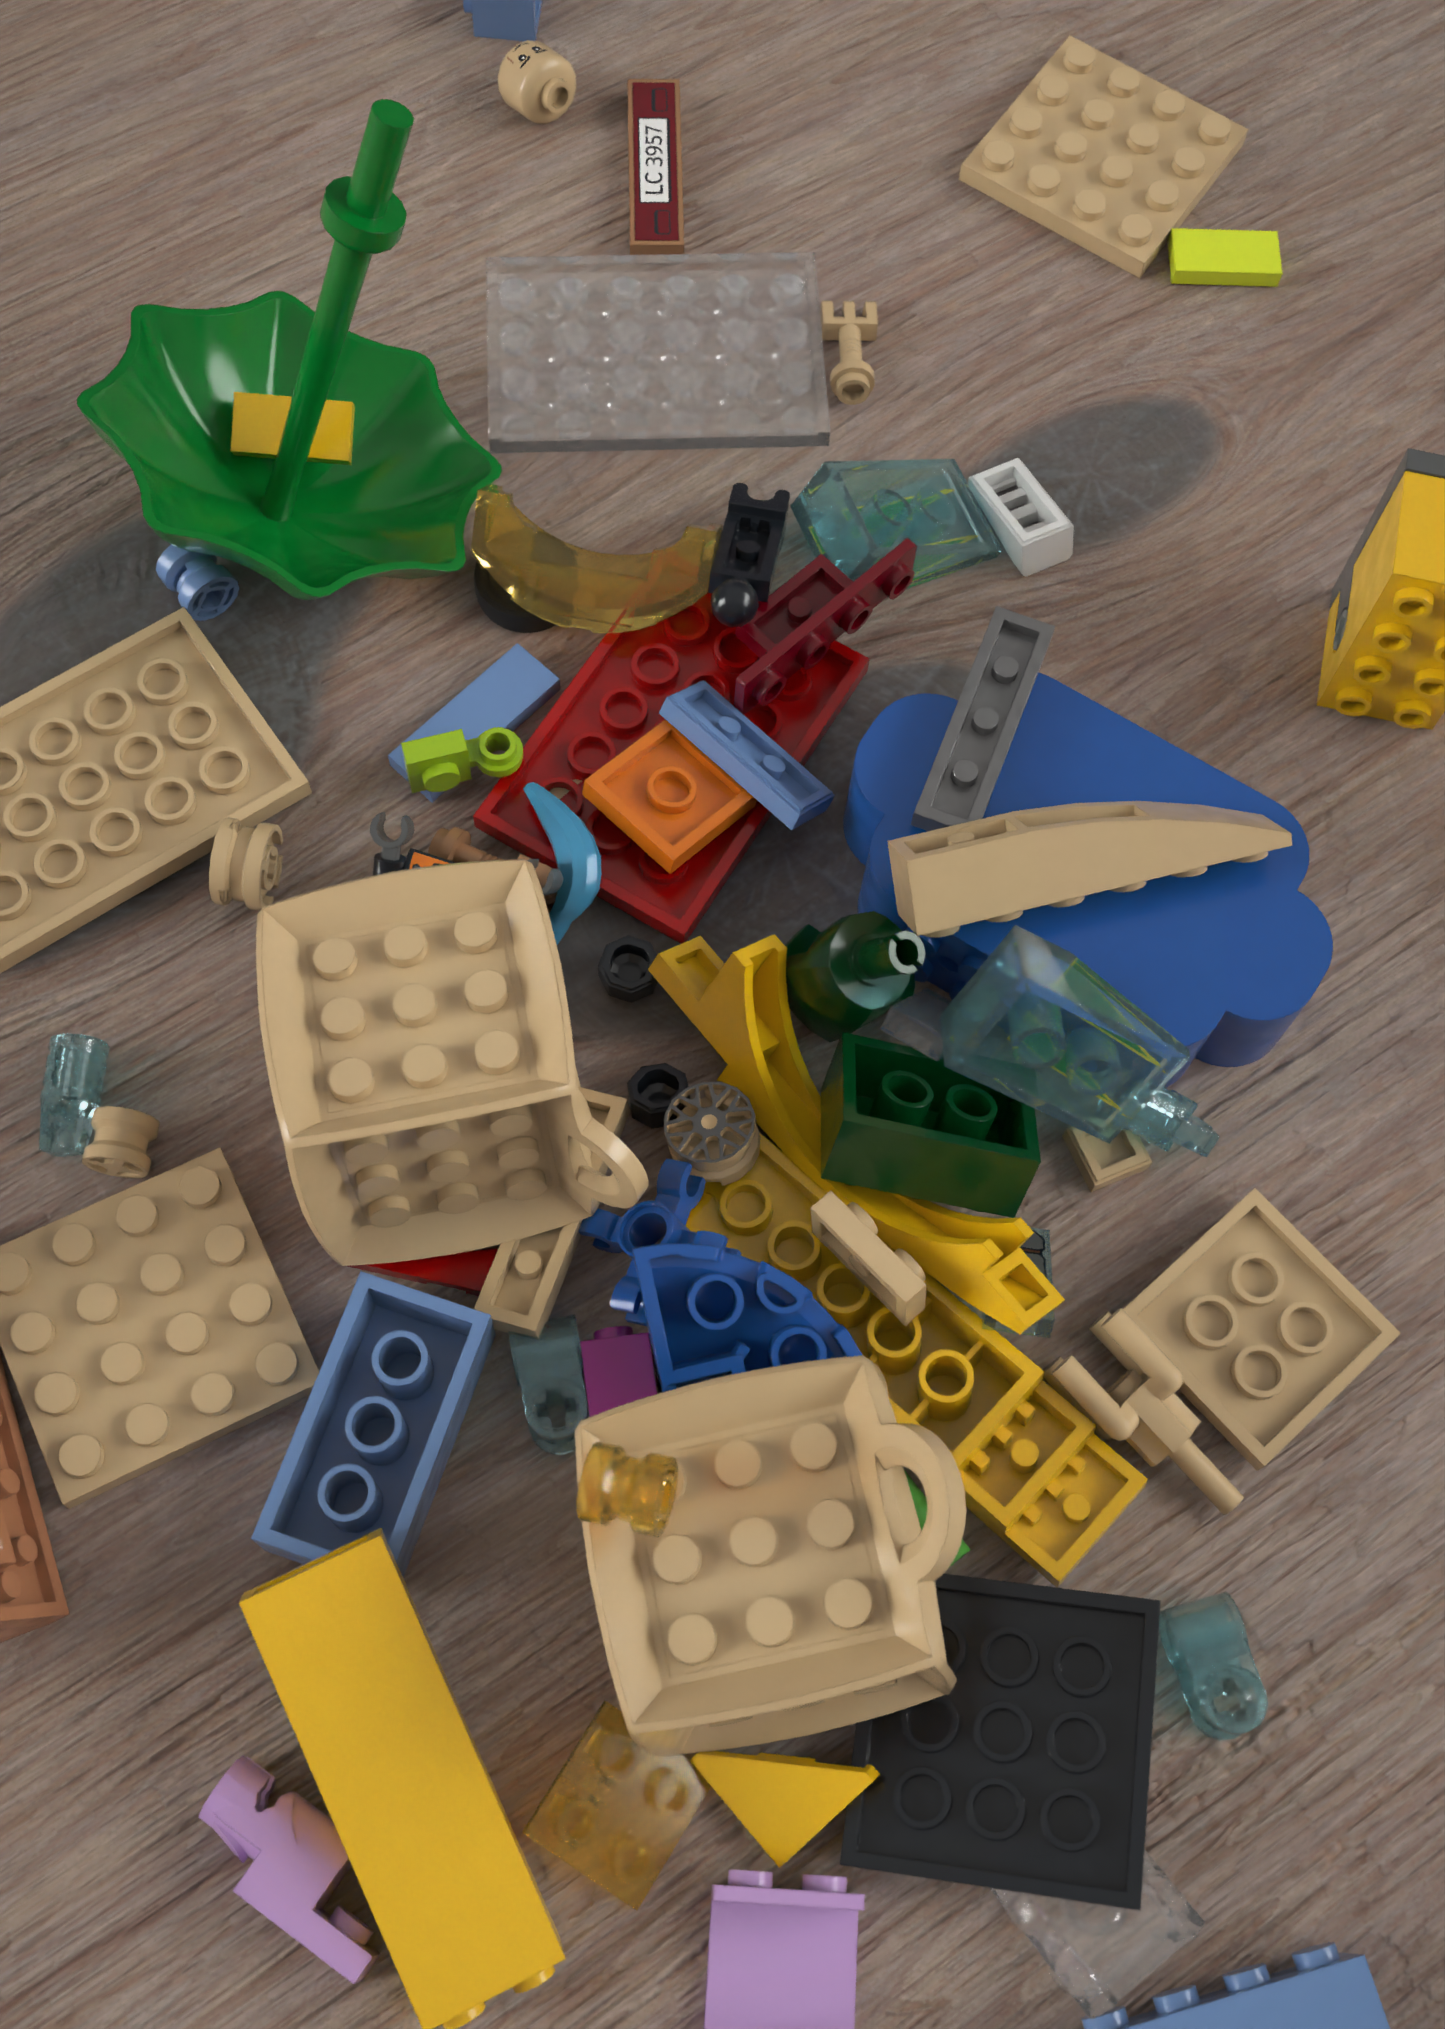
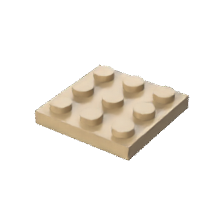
(1260, 1328)

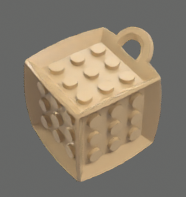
(429, 1064)
(788, 1563)

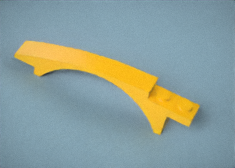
(749, 1023)

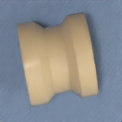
(120, 1142)

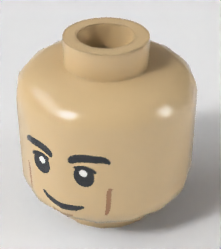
(537, 82)

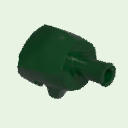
(850, 972)

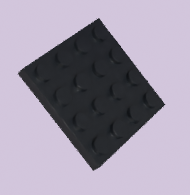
(1033, 1757)

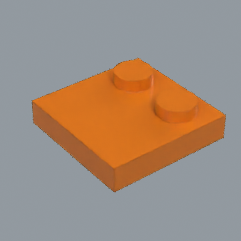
(667, 796)

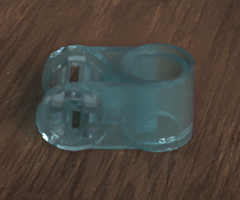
(551, 1375)
(1213, 1658)

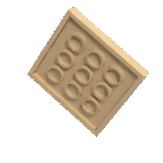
(1103, 155)
(147, 1328)

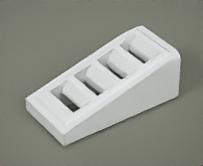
(1034, 546)

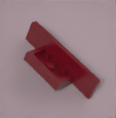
(809, 615)

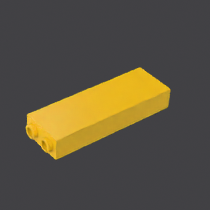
(403, 1781)

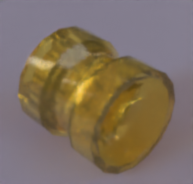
(627, 1487)

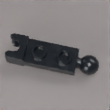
(747, 555)

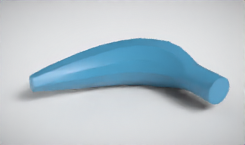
(575, 857)

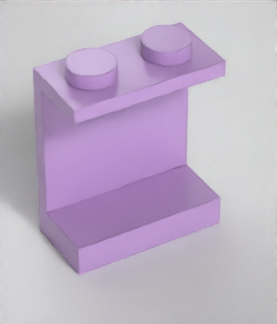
(782, 1954)

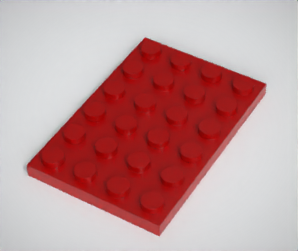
(616, 704)

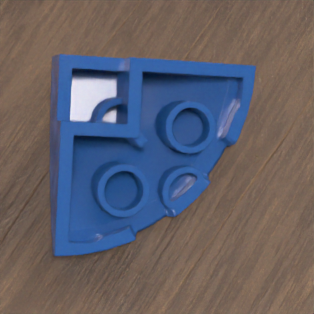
(728, 1315)

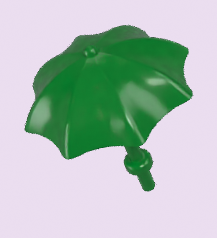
(287, 518)

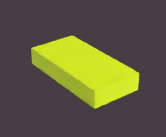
(1224, 257)

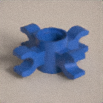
(646, 1224)

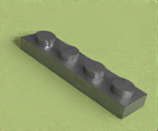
(984, 721)

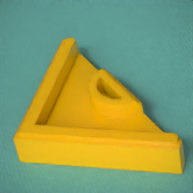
(782, 1796)

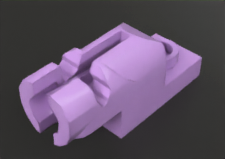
(293, 1865)

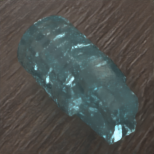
(71, 1092)
(1170, 1120)

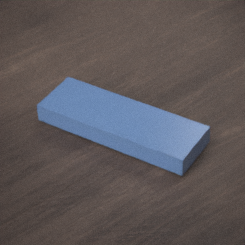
(497, 698)
(747, 754)

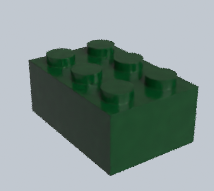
(923, 1129)

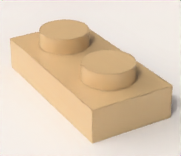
(853, 1239)

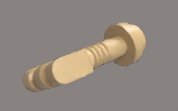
(851, 378)

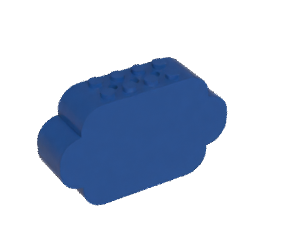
(1205, 955)

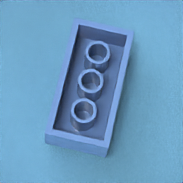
(377, 1423)

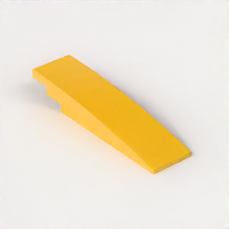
(1018, 1444)

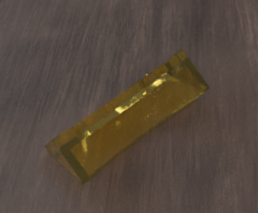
(587, 586)

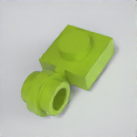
(446, 758)

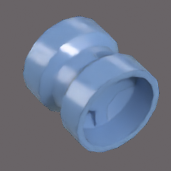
(201, 583)

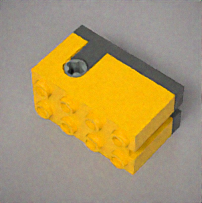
(1390, 606)

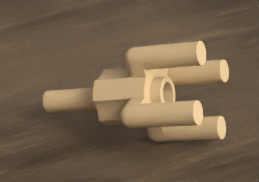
(1142, 1405)

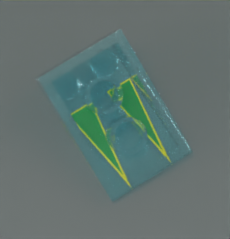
(869, 507)
(1057, 1037)

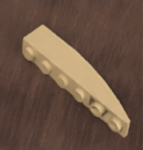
(1060, 855)

